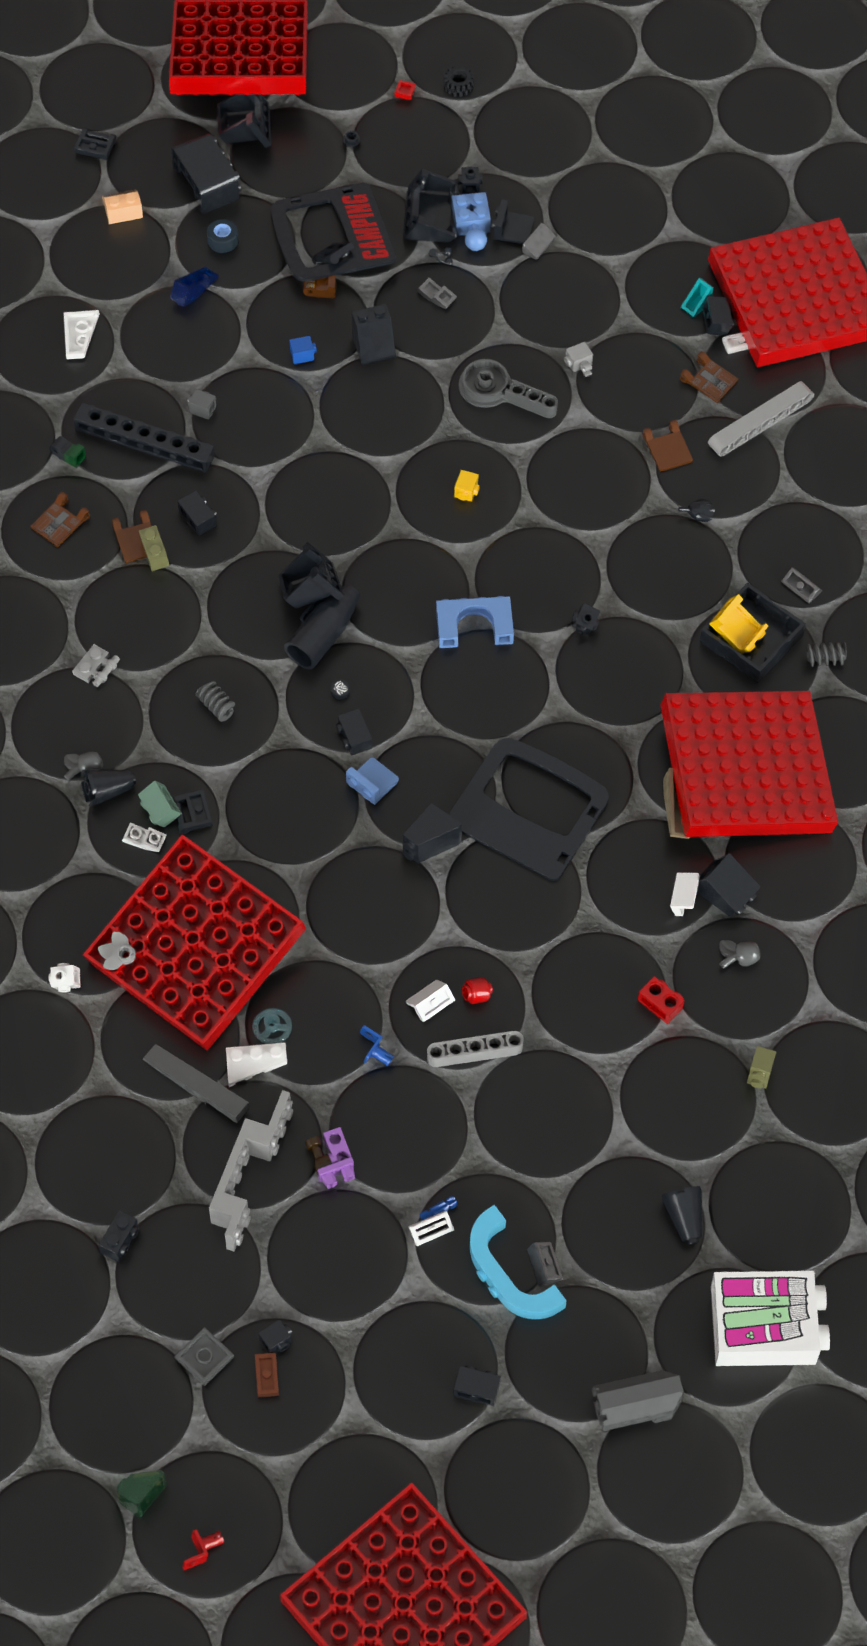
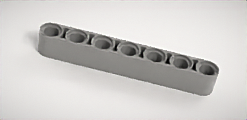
(760, 418)

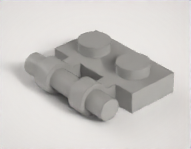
(92, 662)

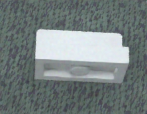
(684, 892)
(431, 999)

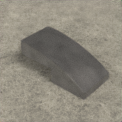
(433, 292)

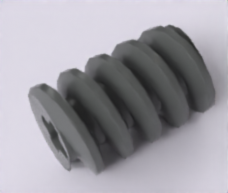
(826, 654)
(216, 700)

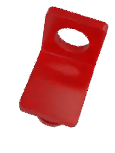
(202, 1546)

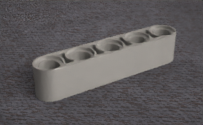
(482, 1042)

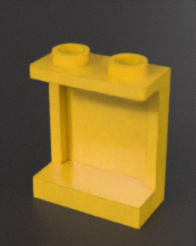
(738, 626)

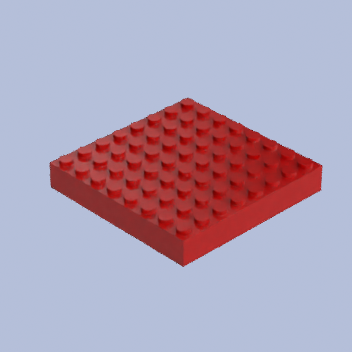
(239, 47)
(794, 291)
(748, 763)
(198, 941)
(403, 1584)

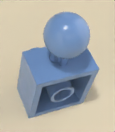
(472, 218)

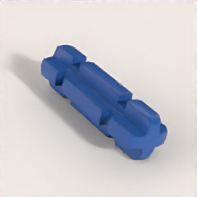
(450, 1203)

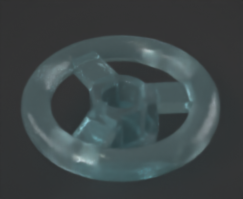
(271, 1017)

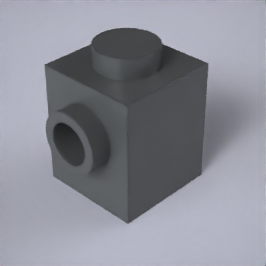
(202, 404)

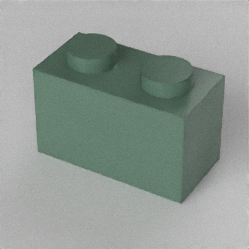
(159, 804)

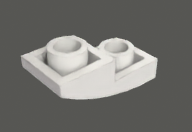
(143, 838)

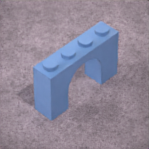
(495, 609)

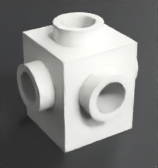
(64, 977)

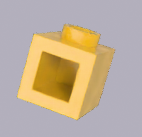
(466, 486)

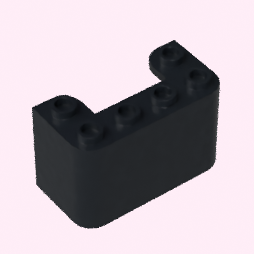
(207, 172)

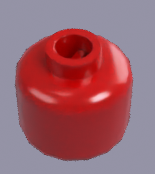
(477, 990)

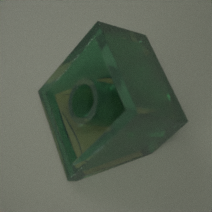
(141, 1490)

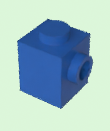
(302, 349)

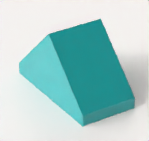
(697, 296)

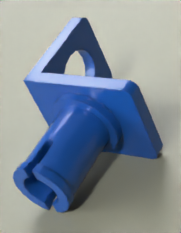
(376, 1051)

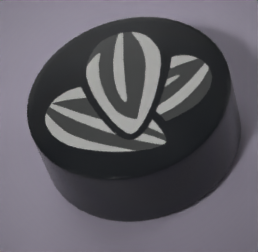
(340, 689)

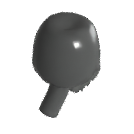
(77, 763)
(745, 952)

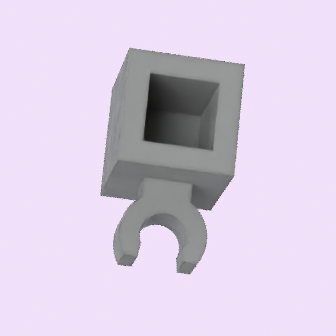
(579, 358)

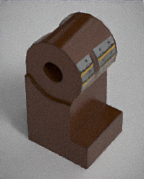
(321, 287)

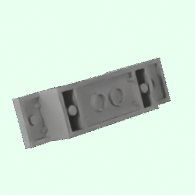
(253, 1140)

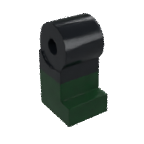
(68, 451)

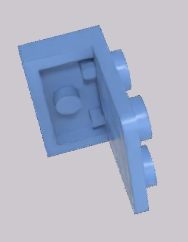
(371, 780)

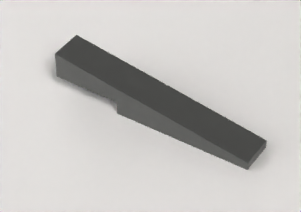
(197, 1083)

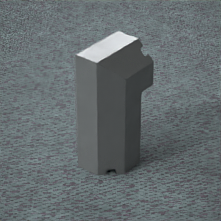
(638, 1399)

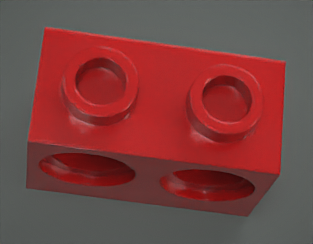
(658, 1002)

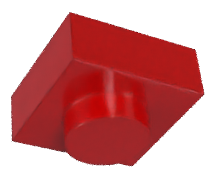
(405, 90)

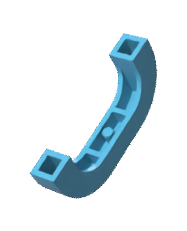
(500, 1286)

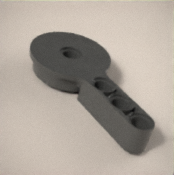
(488, 384)

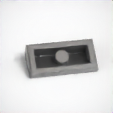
(538, 241)
(801, 585)
(544, 1263)

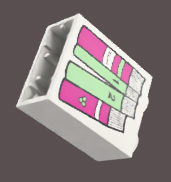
(768, 1318)

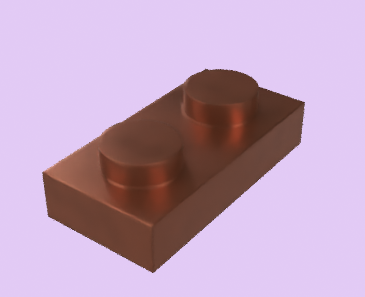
(266, 1375)

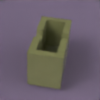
(154, 548)
(761, 1067)

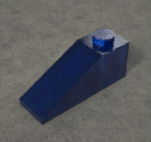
(191, 286)

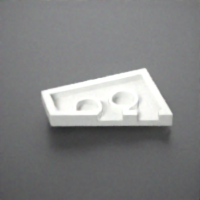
(78, 332)
(251, 1060)

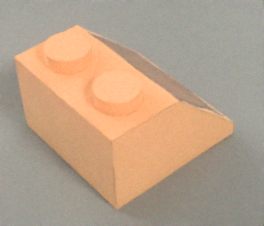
(122, 206)

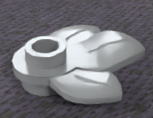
(114, 952)

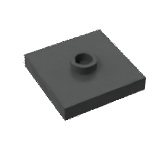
(204, 1356)

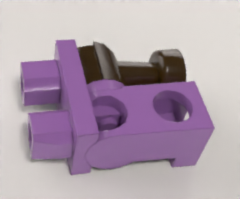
(334, 1163)

